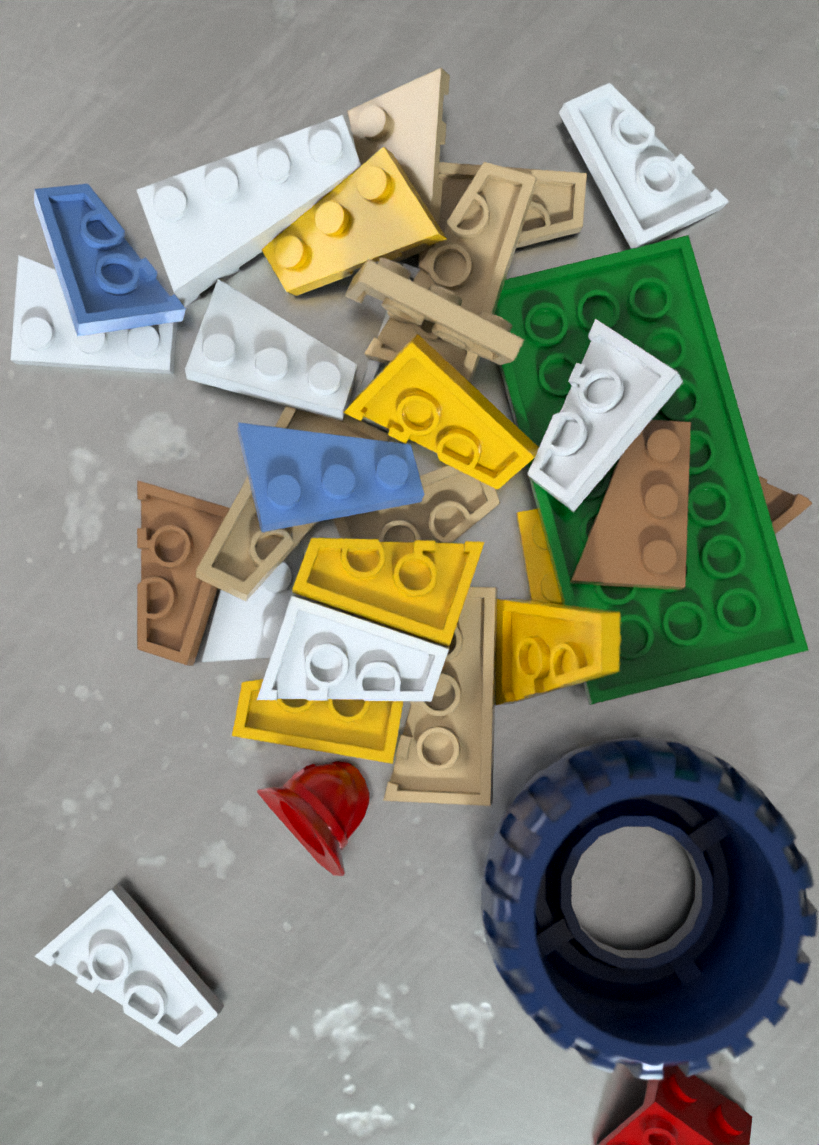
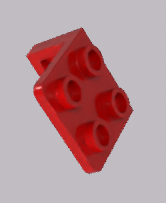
(683, 1113)

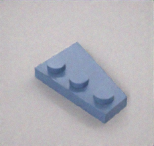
(97, 267)
(324, 476)

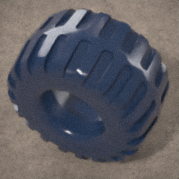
(714, 973)

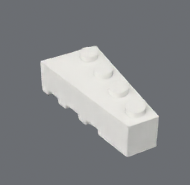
(233, 207)

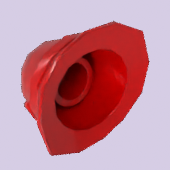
(321, 809)

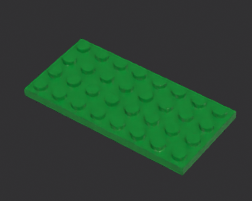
(736, 585)

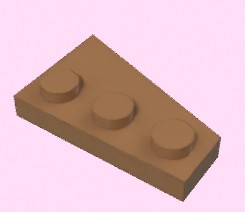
(644, 515)
(170, 598)

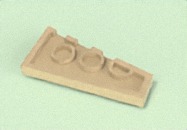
(469, 262)
(242, 554)
(450, 740)

